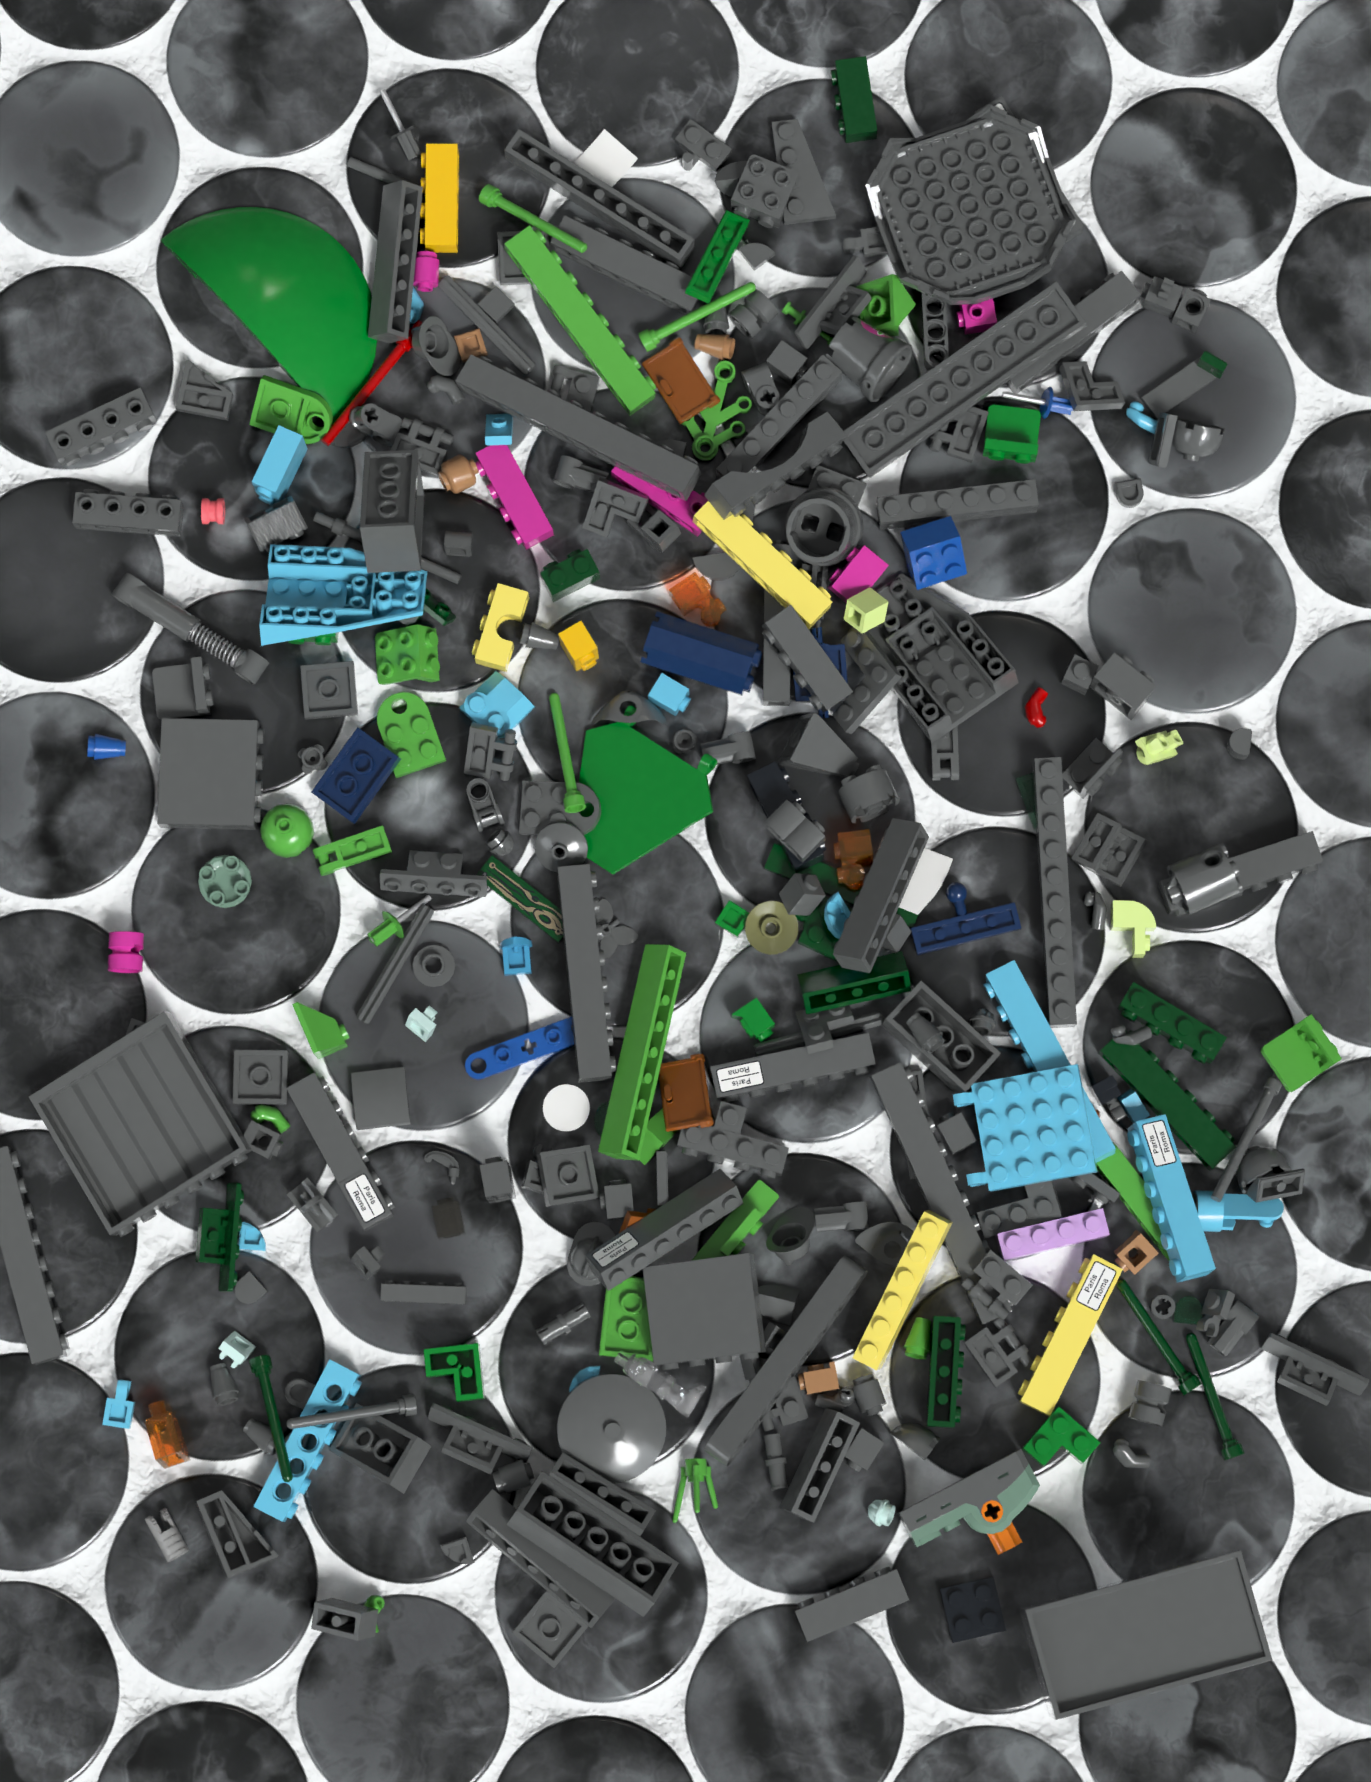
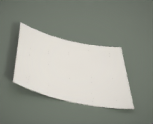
(606, 159)

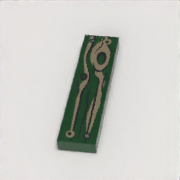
(523, 898)

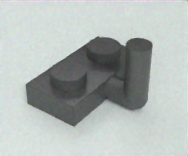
(701, 146)

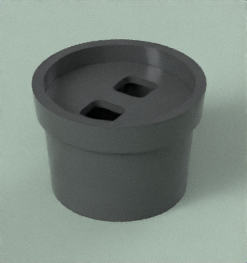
(829, 506)

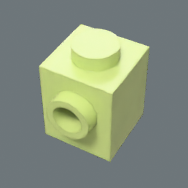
(866, 610)

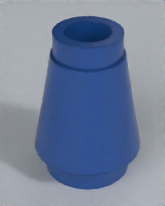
(105, 747)

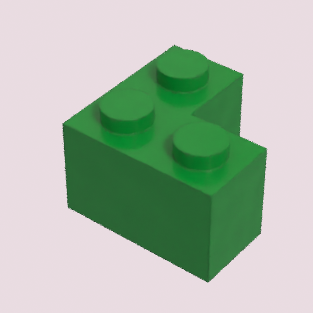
(463, 1363)
(1063, 1432)

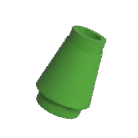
(918, 1340)

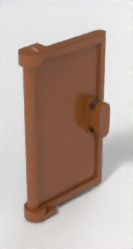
(677, 373)
(687, 1088)

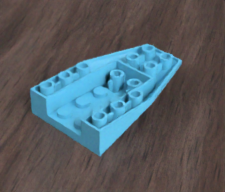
(330, 592)

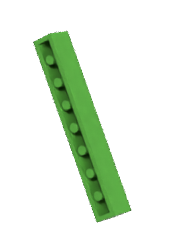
(580, 320)
(642, 1052)

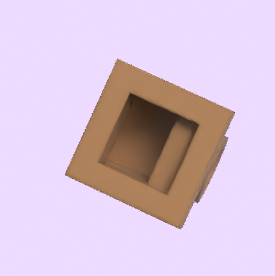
(1144, 1255)
(819, 1379)

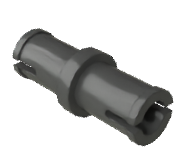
(563, 1323)
(775, 1461)

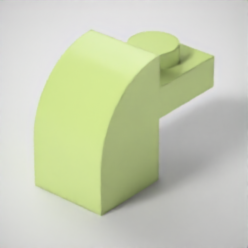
(1135, 918)

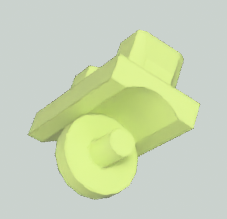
(1158, 746)

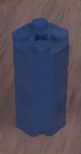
(701, 654)

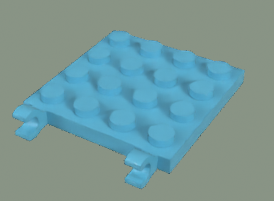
(1031, 1128)

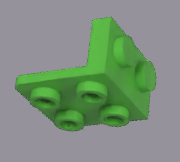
(407, 655)
(1300, 1053)

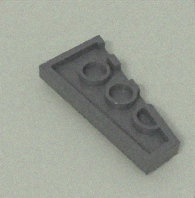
(809, 197)

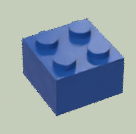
(933, 552)

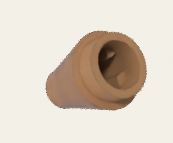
(716, 345)

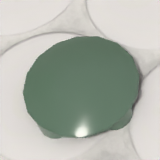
(224, 881)

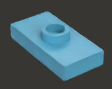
(498, 429)

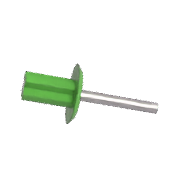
(392, 925)

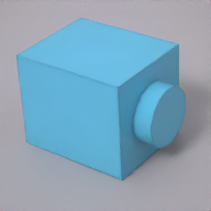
(669, 695)

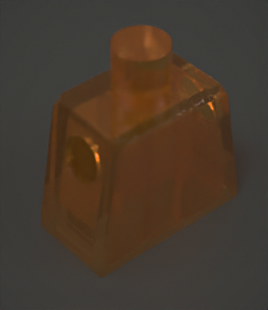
(169, 1445)

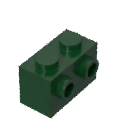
(569, 574)

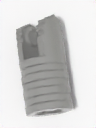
(169, 1541)

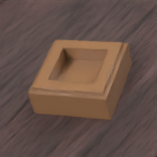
(470, 344)

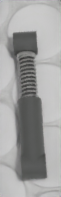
(183, 624)

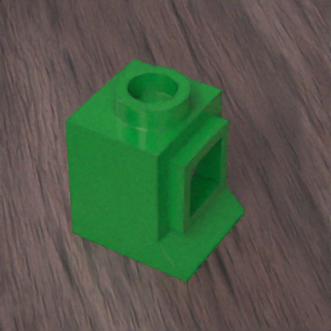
(755, 1020)

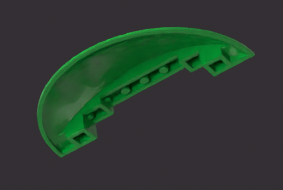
(289, 291)

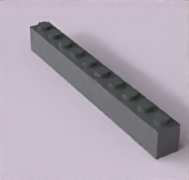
(579, 427)
(1054, 892)
(934, 1176)

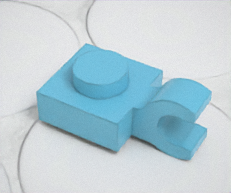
(118, 1409)

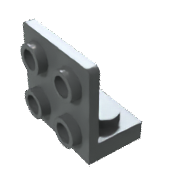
(1090, 767)

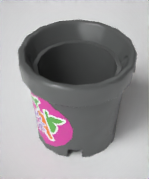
(869, 358)

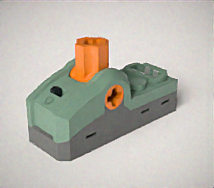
(1003, 1484)

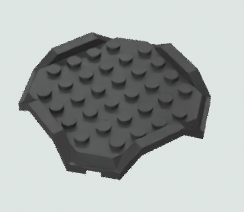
(970, 208)

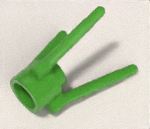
(695, 1471)

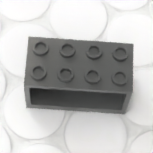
(392, 511)

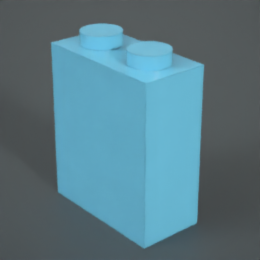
(279, 465)

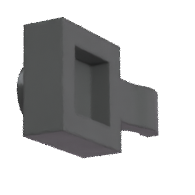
(869, 241)
(1216, 1307)

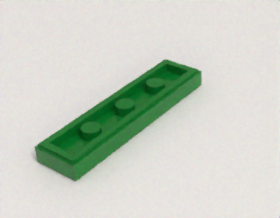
(717, 256)

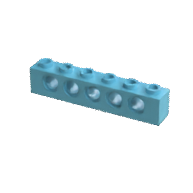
(268, 1500)

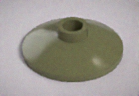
(785, 928)

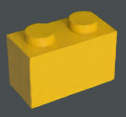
(579, 646)

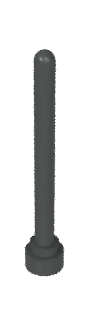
(405, 1405)

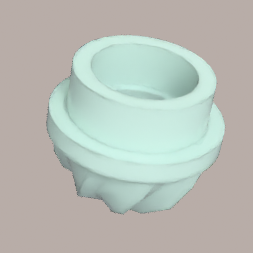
(881, 1512)

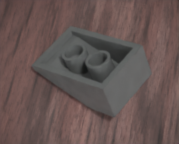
(381, 1449)

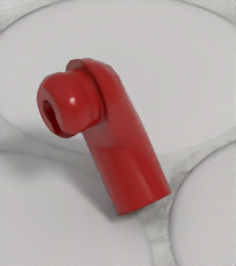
(1034, 710)

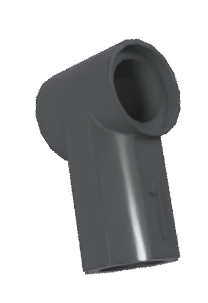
(572, 474)
(734, 749)
(847, 1217)
(1231, 1330)

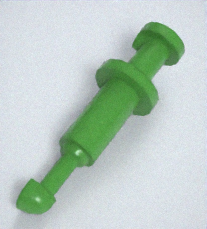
(788, 309)

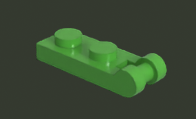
(353, 850)

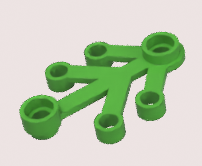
(715, 417)

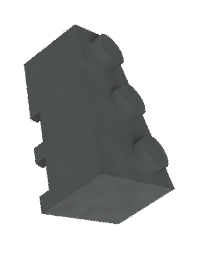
(232, 1536)

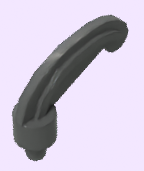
(446, 1160)

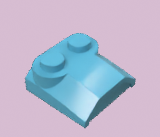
(497, 704)

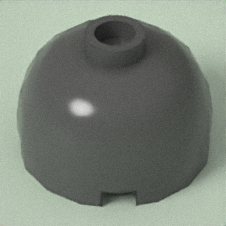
(1196, 438)
(1259, 1162)

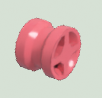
(213, 511)

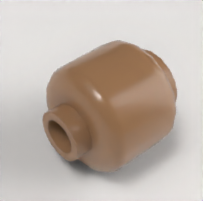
(458, 474)

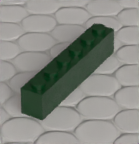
(1164, 1097)

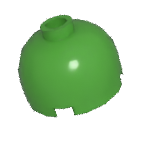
(287, 830)

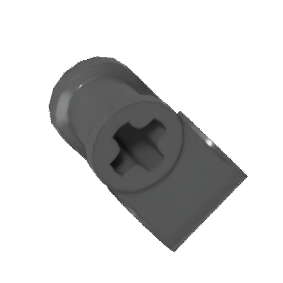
(761, 385)
(376, 423)
(484, 806)

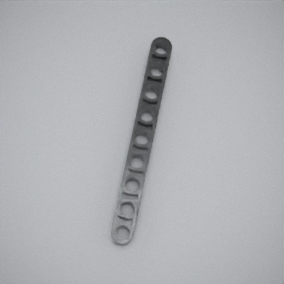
(785, 1361)

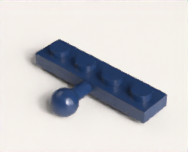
(965, 926)

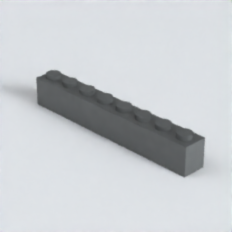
(599, 198)
(584, 973)
(27, 1267)

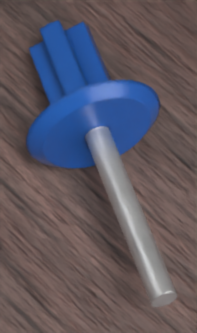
(1047, 402)

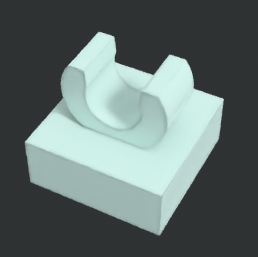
(422, 1023)
(236, 1348)

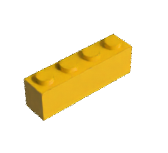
(441, 198)

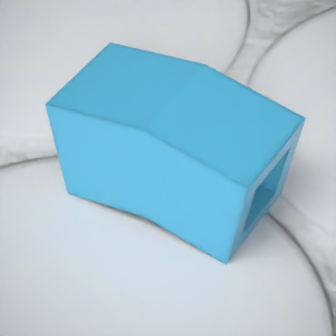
(1133, 1106)

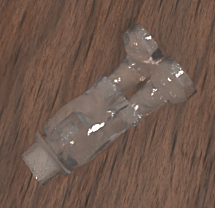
(657, 1380)

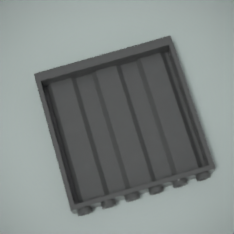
(141, 1124)

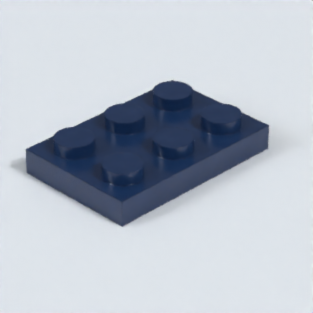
(356, 775)

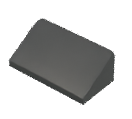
(1277, 1185)

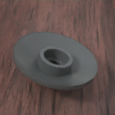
(560, 836)

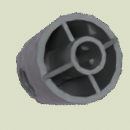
(1202, 880)

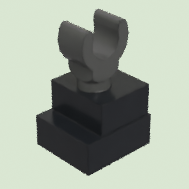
(1106, 1092)

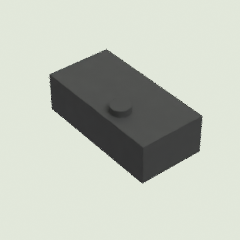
(964, 1052)

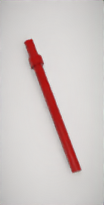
(402, 347)

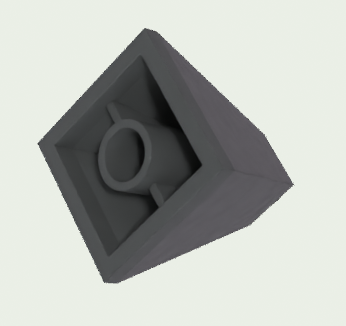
(818, 749)

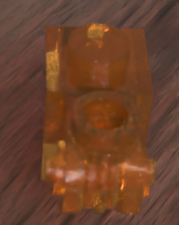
(693, 594)
(854, 851)

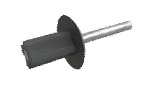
(405, 135)

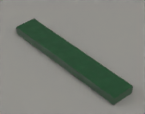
(827, 876)

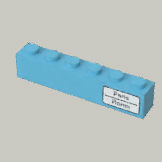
(1170, 1198)

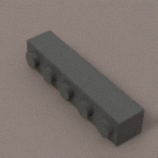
(423, 1293)

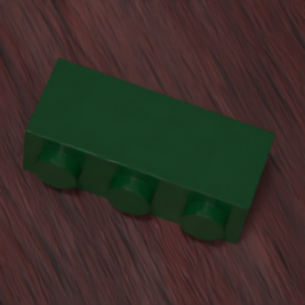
(854, 99)

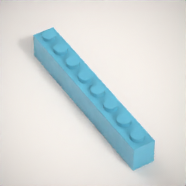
(1037, 1039)

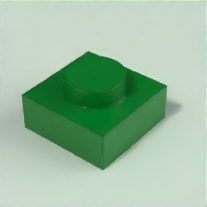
(732, 919)

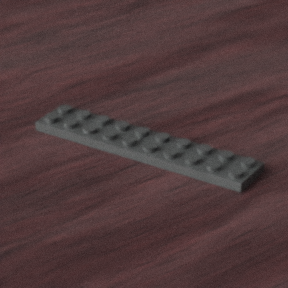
(963, 379)

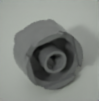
(868, 794)

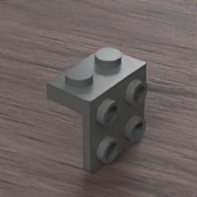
(763, 191)
(182, 690)

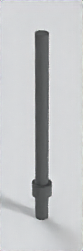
(340, 527)
(1271, 1088)

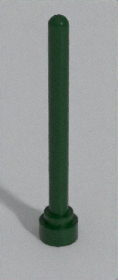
(262, 1368)
(1186, 1380)
(1230, 1445)

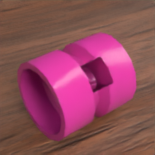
(125, 952)

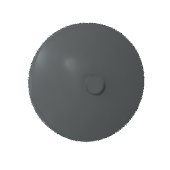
(612, 1426)

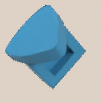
(516, 955)

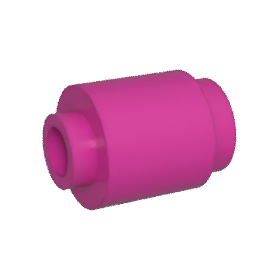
(426, 271)

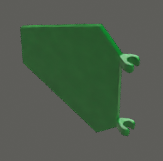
(642, 793)

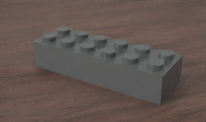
(592, 1543)

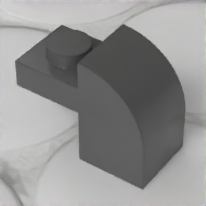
(656, 529)

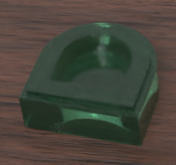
(1187, 1311)

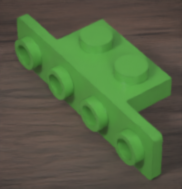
(740, 1222)

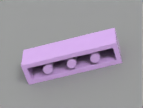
(1052, 1235)

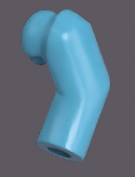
(416, 307)
(1142, 420)

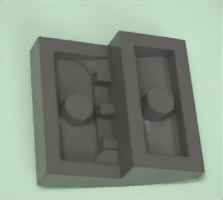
(1109, 850)
(380, 1098)

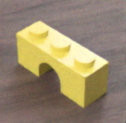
(505, 604)

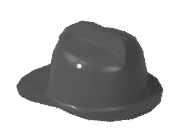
(435, 344)
(792, 1234)
(586, 1240)

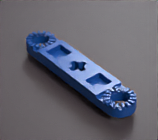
(510, 1054)

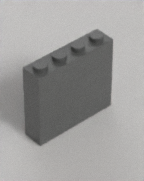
(210, 774)
(704, 1311)

